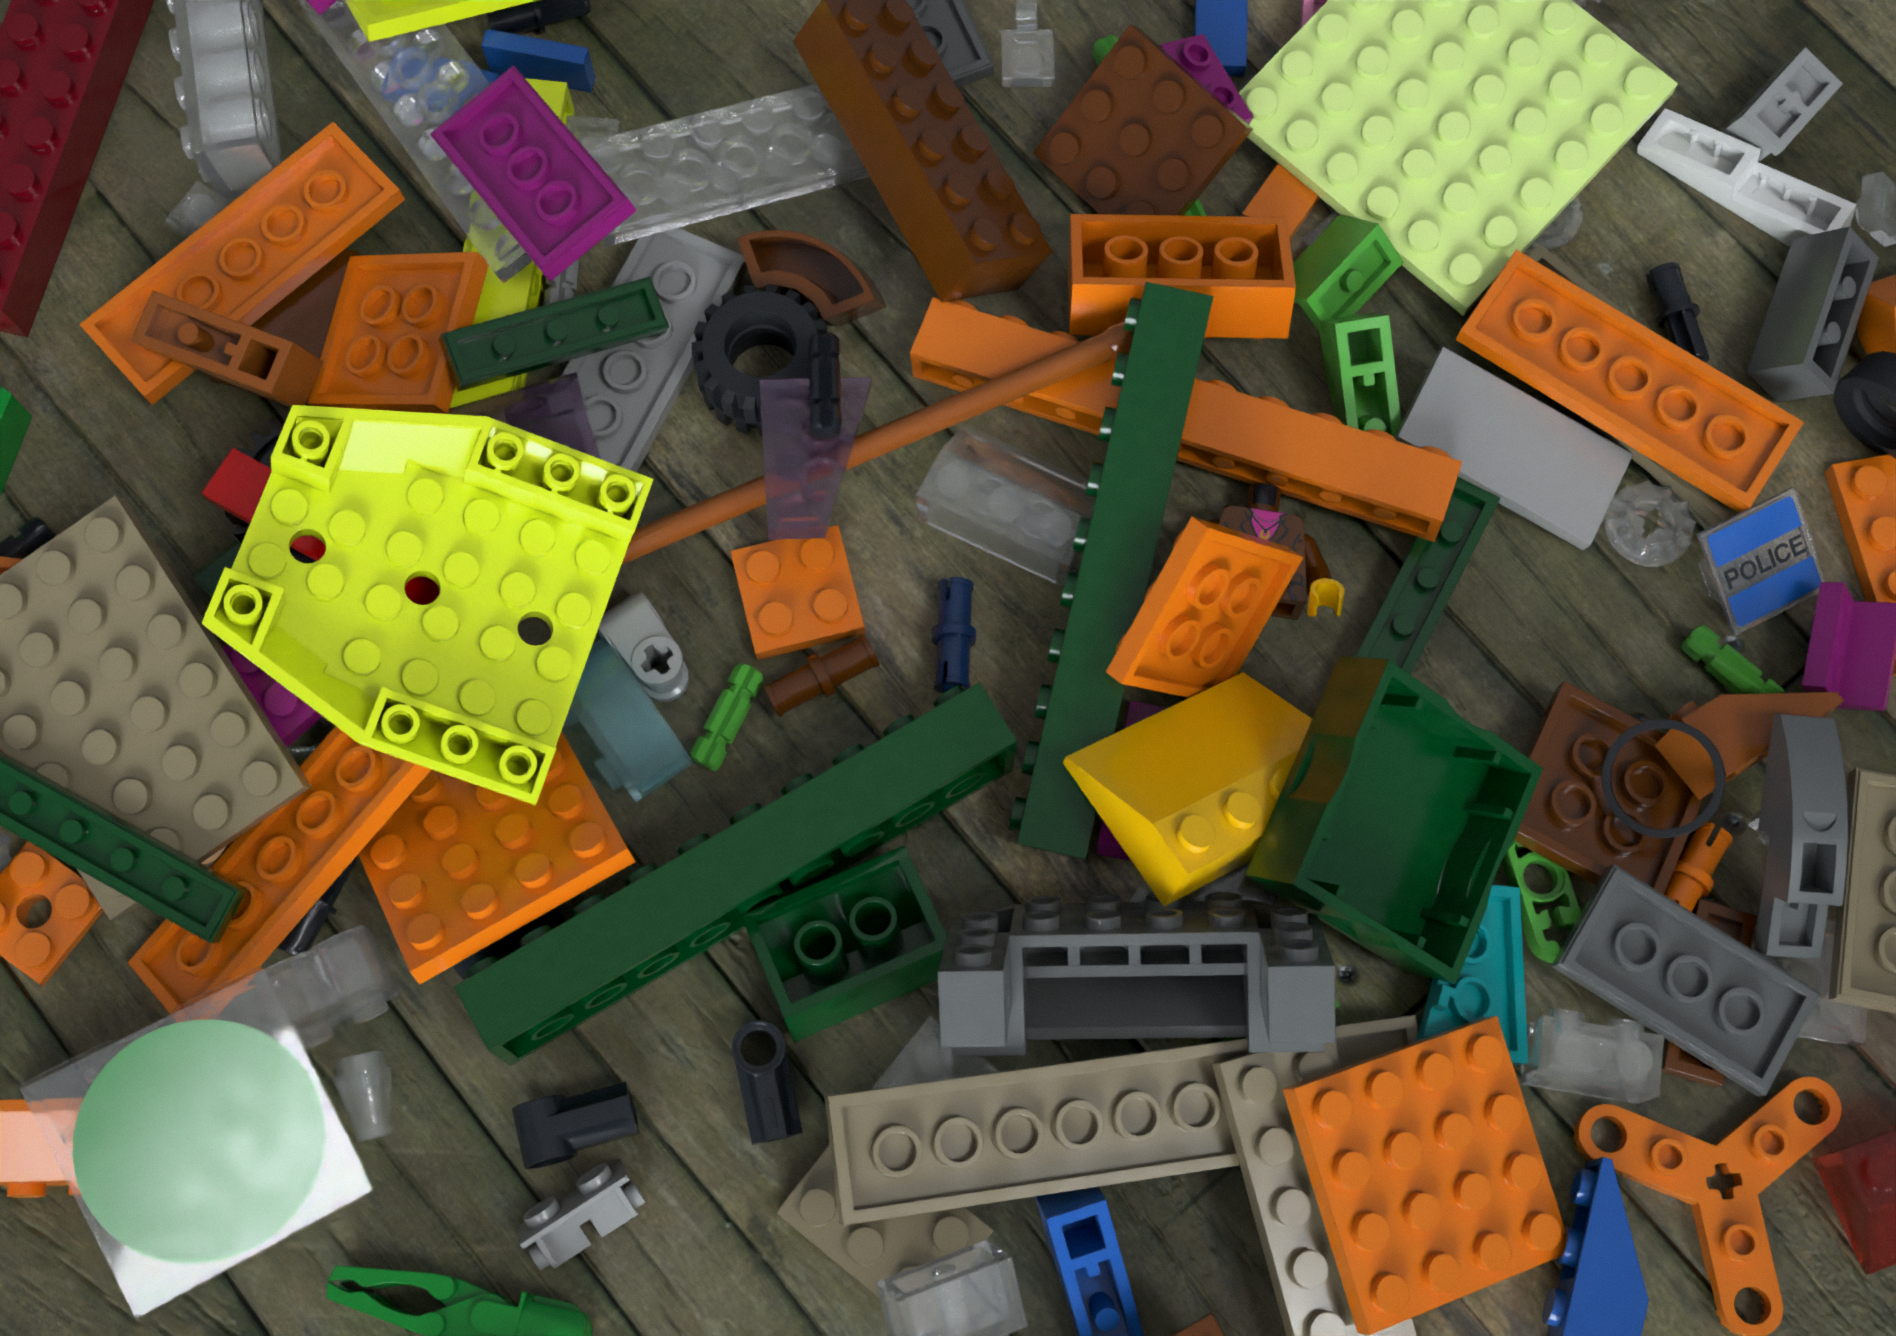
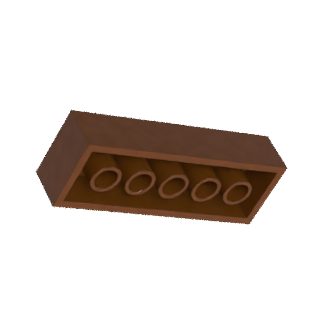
(922, 147)

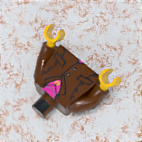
(1312, 577)

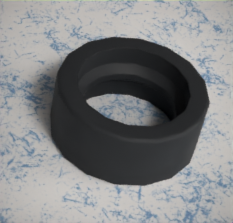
(1861, 405)

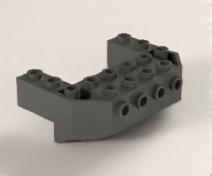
(1136, 974)

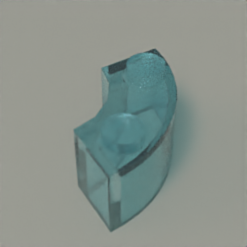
(624, 726)

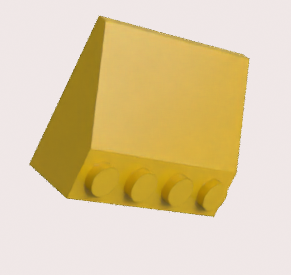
(1193, 782)

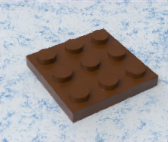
(1141, 133)
(1568, 809)

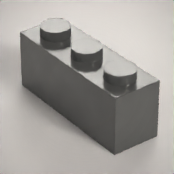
(1813, 315)

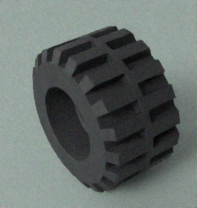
(742, 324)

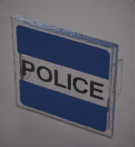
(1761, 561)

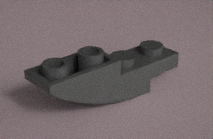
(1808, 835)

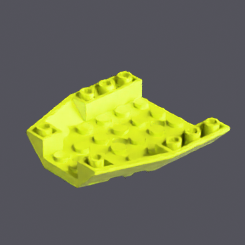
(485, 514)

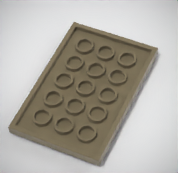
(131, 695)

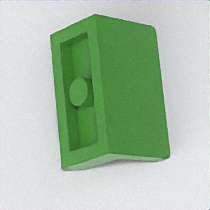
(1343, 269)

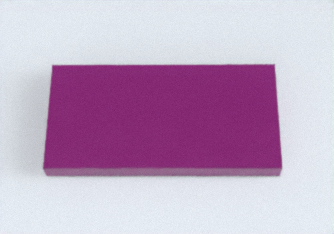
(533, 173)

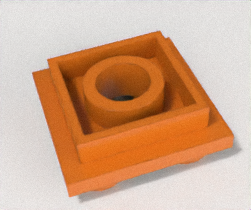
(27, 880)

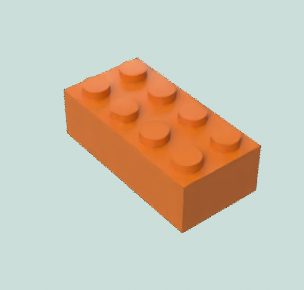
(1232, 258)

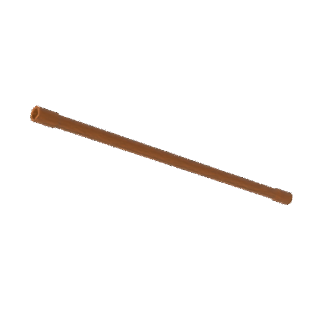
(893, 435)

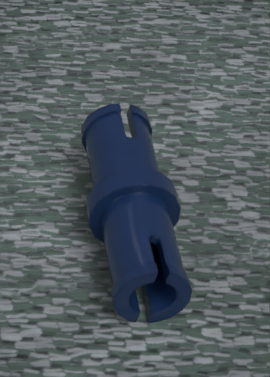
(953, 634)

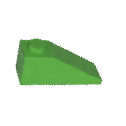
(1361, 371)

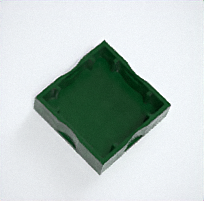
(1395, 818)

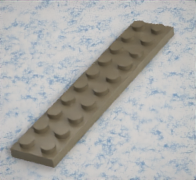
(1047, 1127)

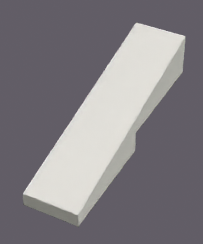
(1734, 178)

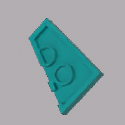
(1489, 980)

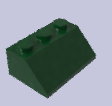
(848, 943)

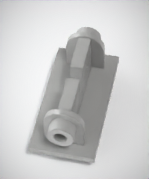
(557, 1223)

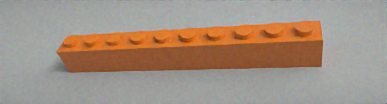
(1223, 430)

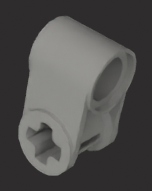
(644, 642)

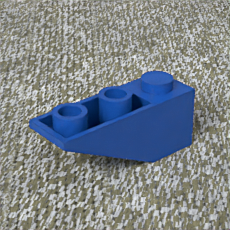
(1600, 1273)

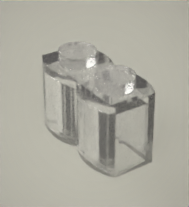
(333, 983)

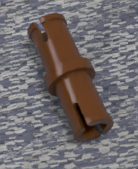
(821, 675)

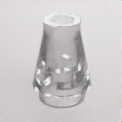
(366, 1092)

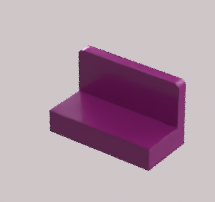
(1851, 649)

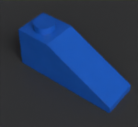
(1089, 1263)

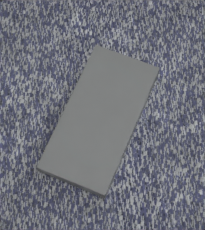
(1516, 447)

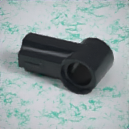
(767, 1089)
(558, 1127)

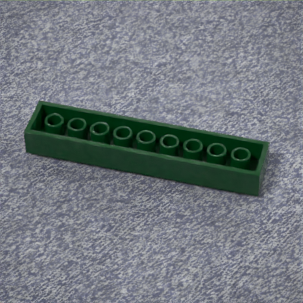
(764, 855)

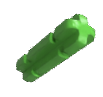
(1727, 663)
(726, 717)

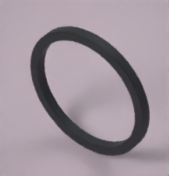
(1655, 724)

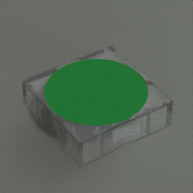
(196, 1140)

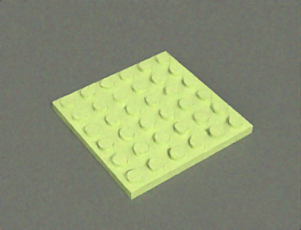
(1452, 122)

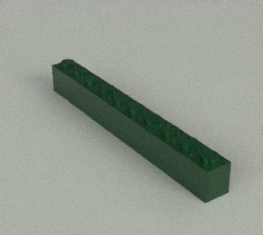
(1115, 561)

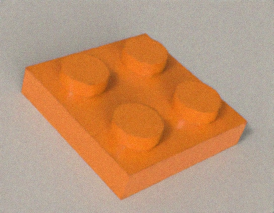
(797, 593)

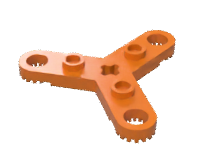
(1731, 1228)

